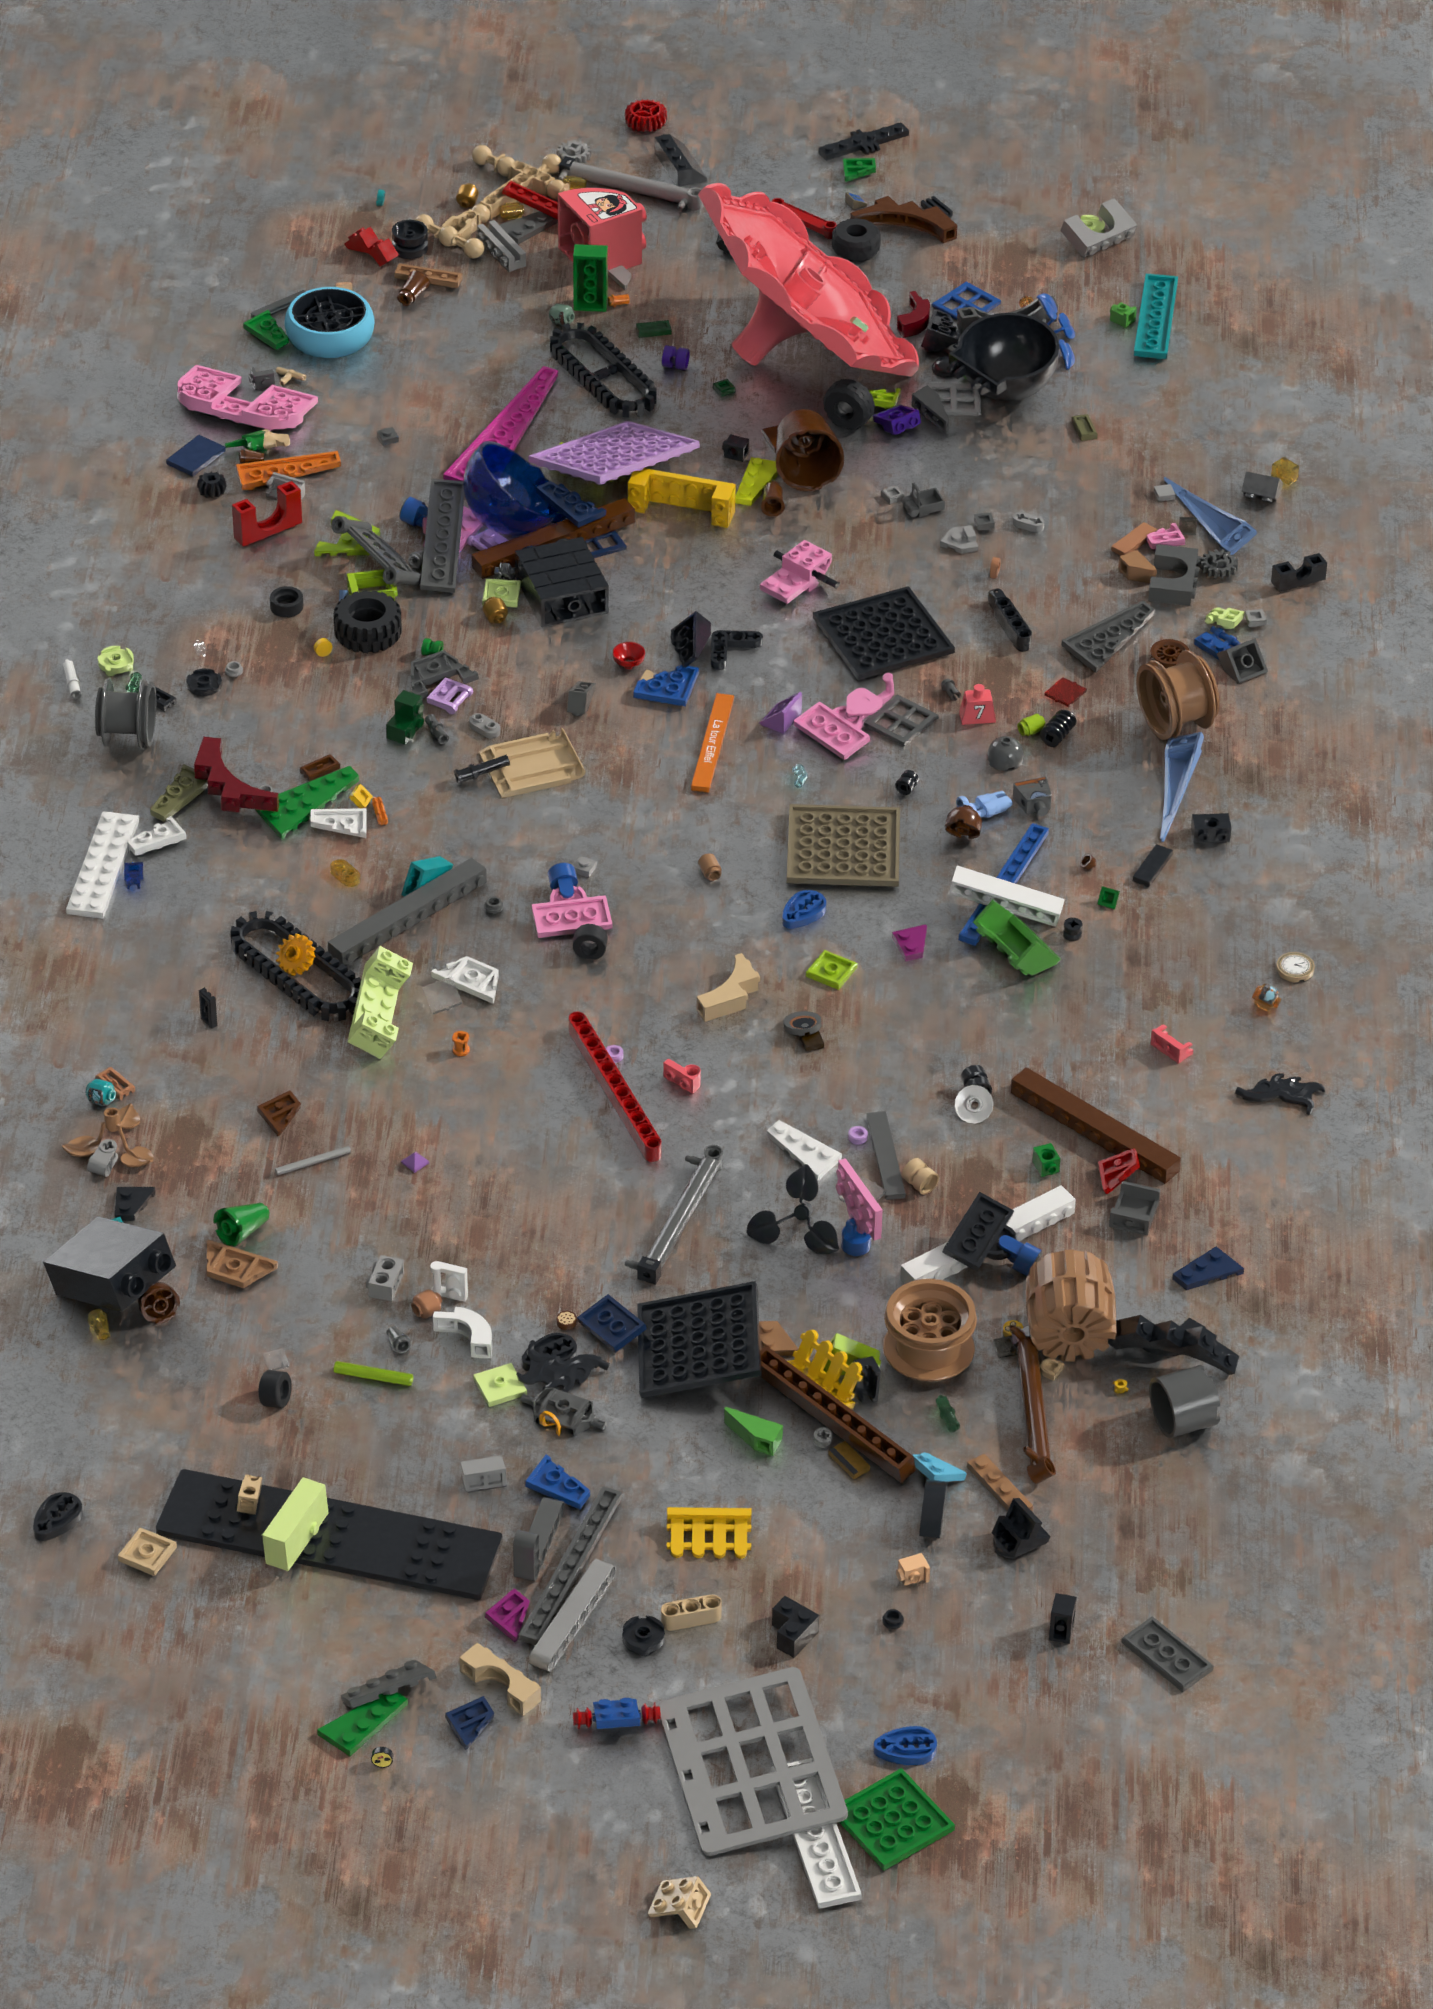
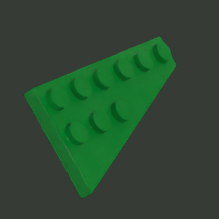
(297, 802)

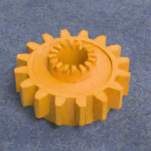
(296, 954)

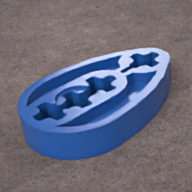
(794, 911)
(907, 1736)

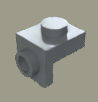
(261, 379)

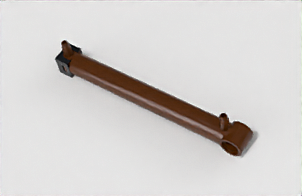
(1038, 1445)

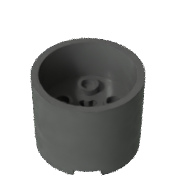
(1184, 1401)

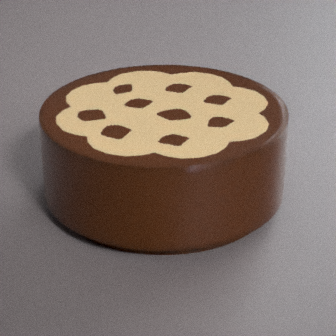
(566, 1320)

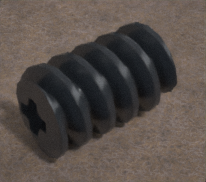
(1058, 728)

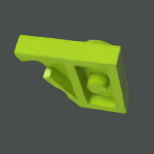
(884, 399)

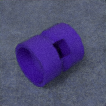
(675, 357)

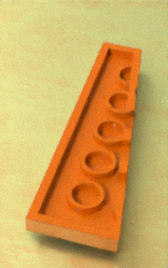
(258, 473)

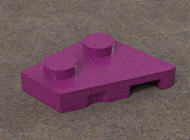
(911, 942)
(509, 1614)

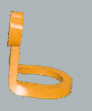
(542, 1421)

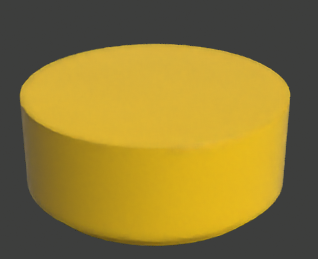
(323, 647)

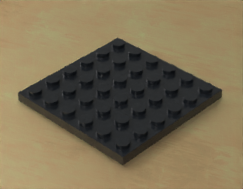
(883, 633)
(699, 1339)

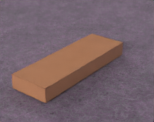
(1133, 539)

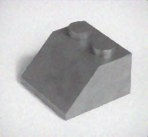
(1261, 486)

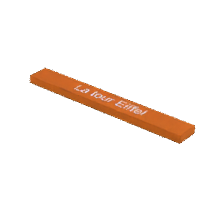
(712, 743)

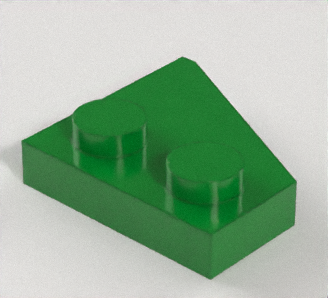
(858, 167)

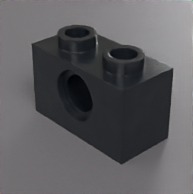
(1211, 828)
(1062, 1618)

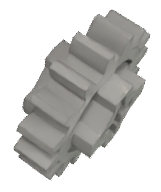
(574, 149)

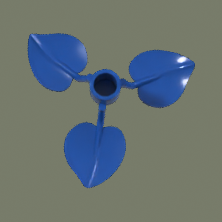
(1051, 310)

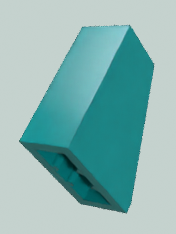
(423, 872)

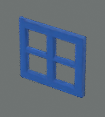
(994, 302)

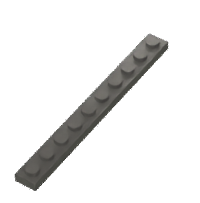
(571, 1565)

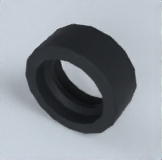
(286, 593)

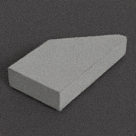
(620, 276)

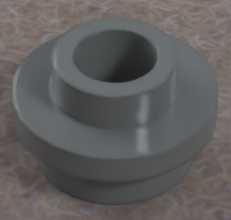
(493, 905)

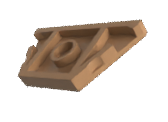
(236, 1265)
(776, 1338)

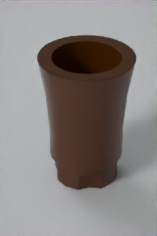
(413, 287)
(772, 499)

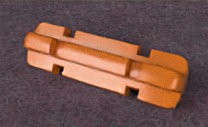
(379, 810)

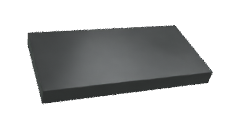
(1167, 1654)

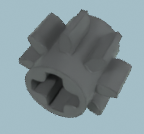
(504, 572)

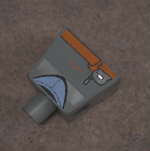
(1033, 795)

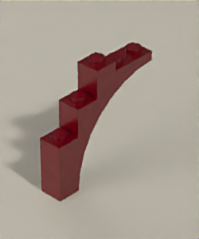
(222, 783)

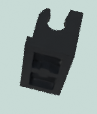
(870, 1381)

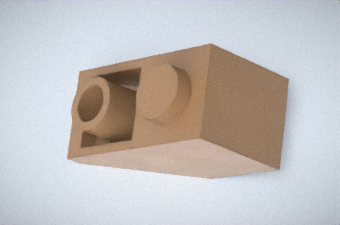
(1136, 567)

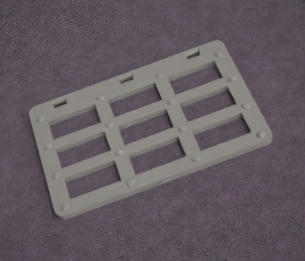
(703, 1798)

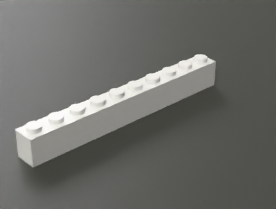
(1025, 1221)

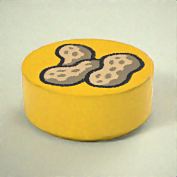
(1006, 1331)

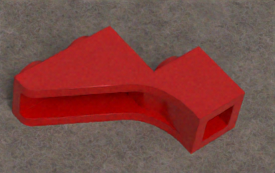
(367, 242)

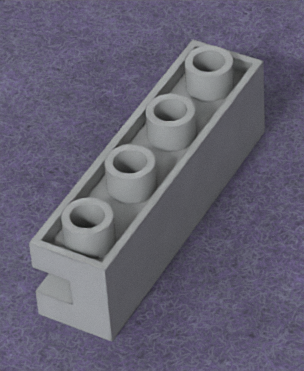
(501, 246)

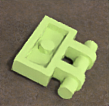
(1226, 618)

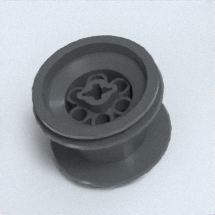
(126, 713)

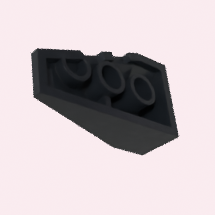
(940, 332)
(691, 637)

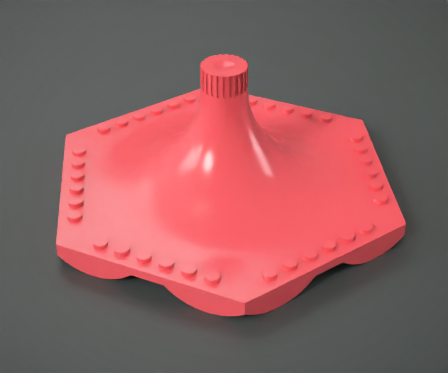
(803, 287)

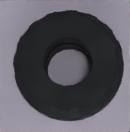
(856, 240)
(848, 404)

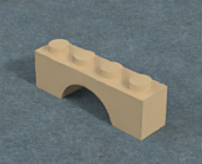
(482, 1664)

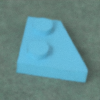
(937, 1469)

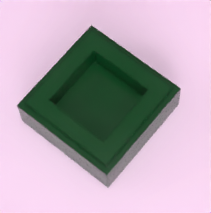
(724, 387)

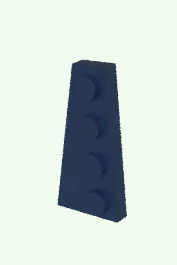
(570, 505)

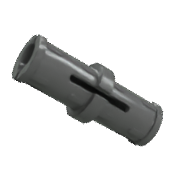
(432, 722)

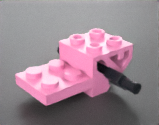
(799, 572)

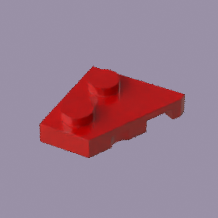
(1117, 1169)

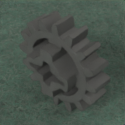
(1219, 564)

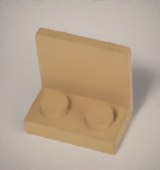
(682, 1897)

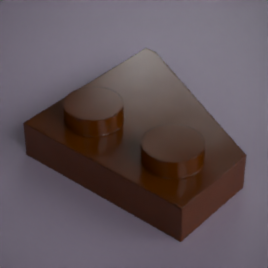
(279, 1111)

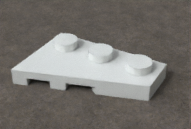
(341, 820)

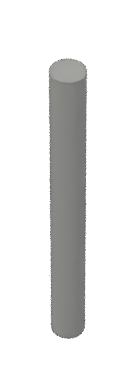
(312, 1160)

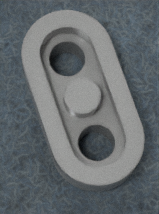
(484, 726)

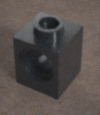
(736, 448)

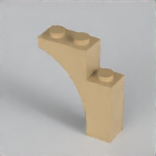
(732, 994)

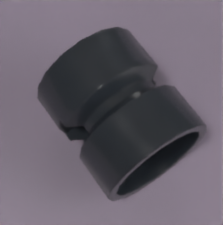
(976, 1076)

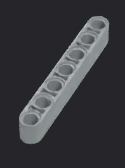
(572, 1615)

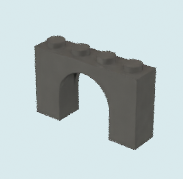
(1180, 589)

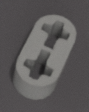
(1028, 522)

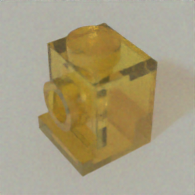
(1285, 470)

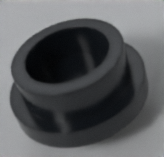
(892, 1619)

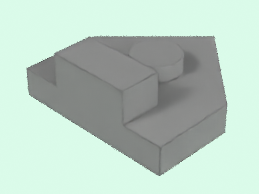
(961, 539)

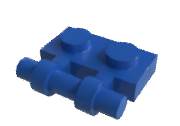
(1211, 642)

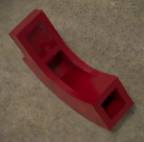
(917, 320)

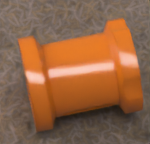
(460, 1043)

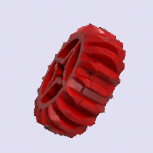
(645, 115)

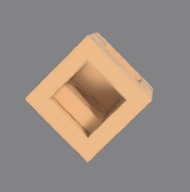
(913, 1569)

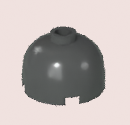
(1005, 753)

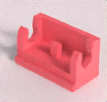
(1169, 1045)

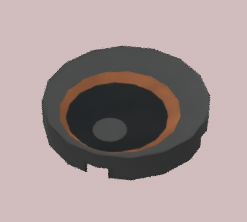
(802, 1022)

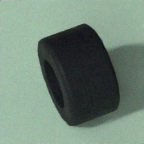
(592, 933)
(275, 1389)

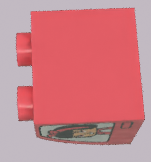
(604, 219)

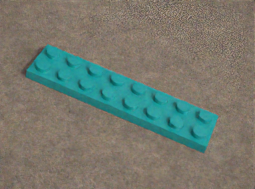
(1156, 316)

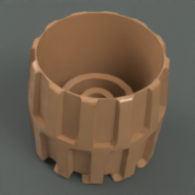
(1070, 1305)

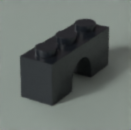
(1311, 571)

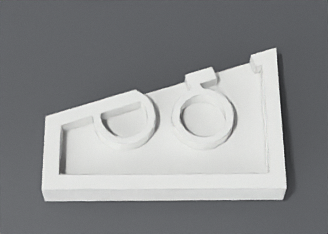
(160, 836)

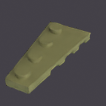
(178, 794)

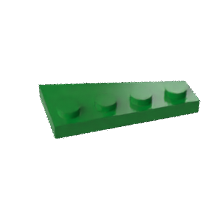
(360, 1724)

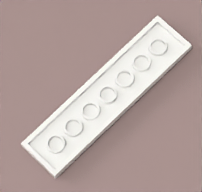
(102, 865)
(822, 1848)

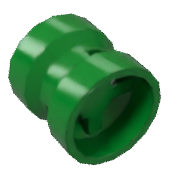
(431, 647)

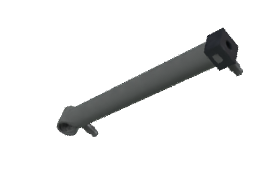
(650, 1266)

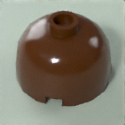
(963, 821)
(159, 1303)

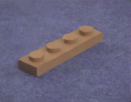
(435, 276)
(995, 1481)

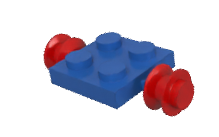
(616, 1714)

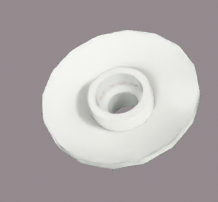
(974, 1094)

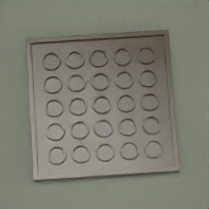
(843, 845)

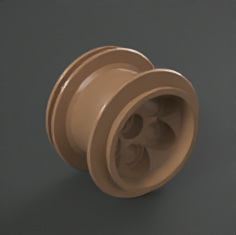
(1177, 694)
(929, 1330)

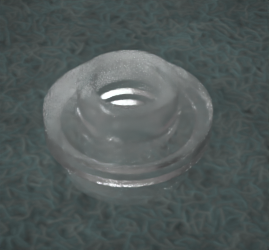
(200, 648)

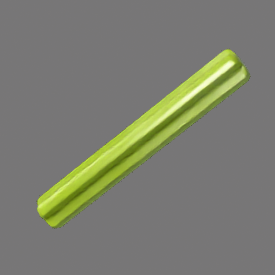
(373, 1373)

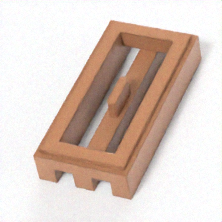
(120, 1091)

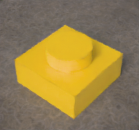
(360, 796)

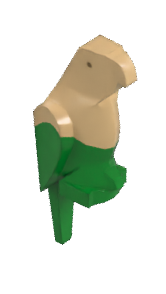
(260, 440)

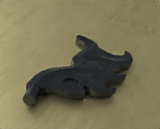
(1286, 1089)
(557, 1372)

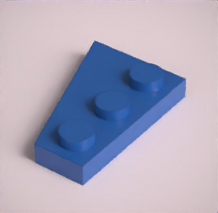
(555, 1483)

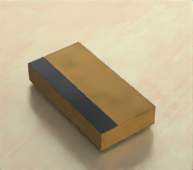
(849, 1460)

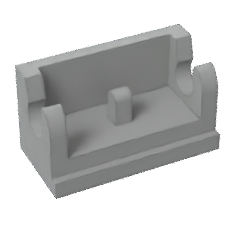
(279, 479)
(483, 1473)

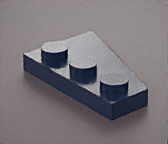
(1205, 1268)

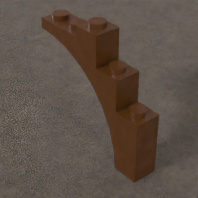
(909, 214)

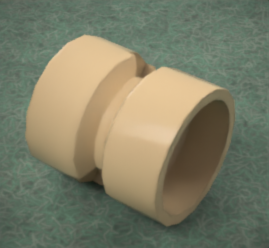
(920, 1176)

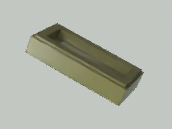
(1084, 427)

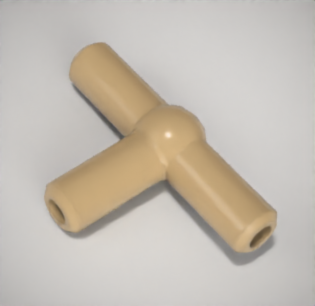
(289, 374)

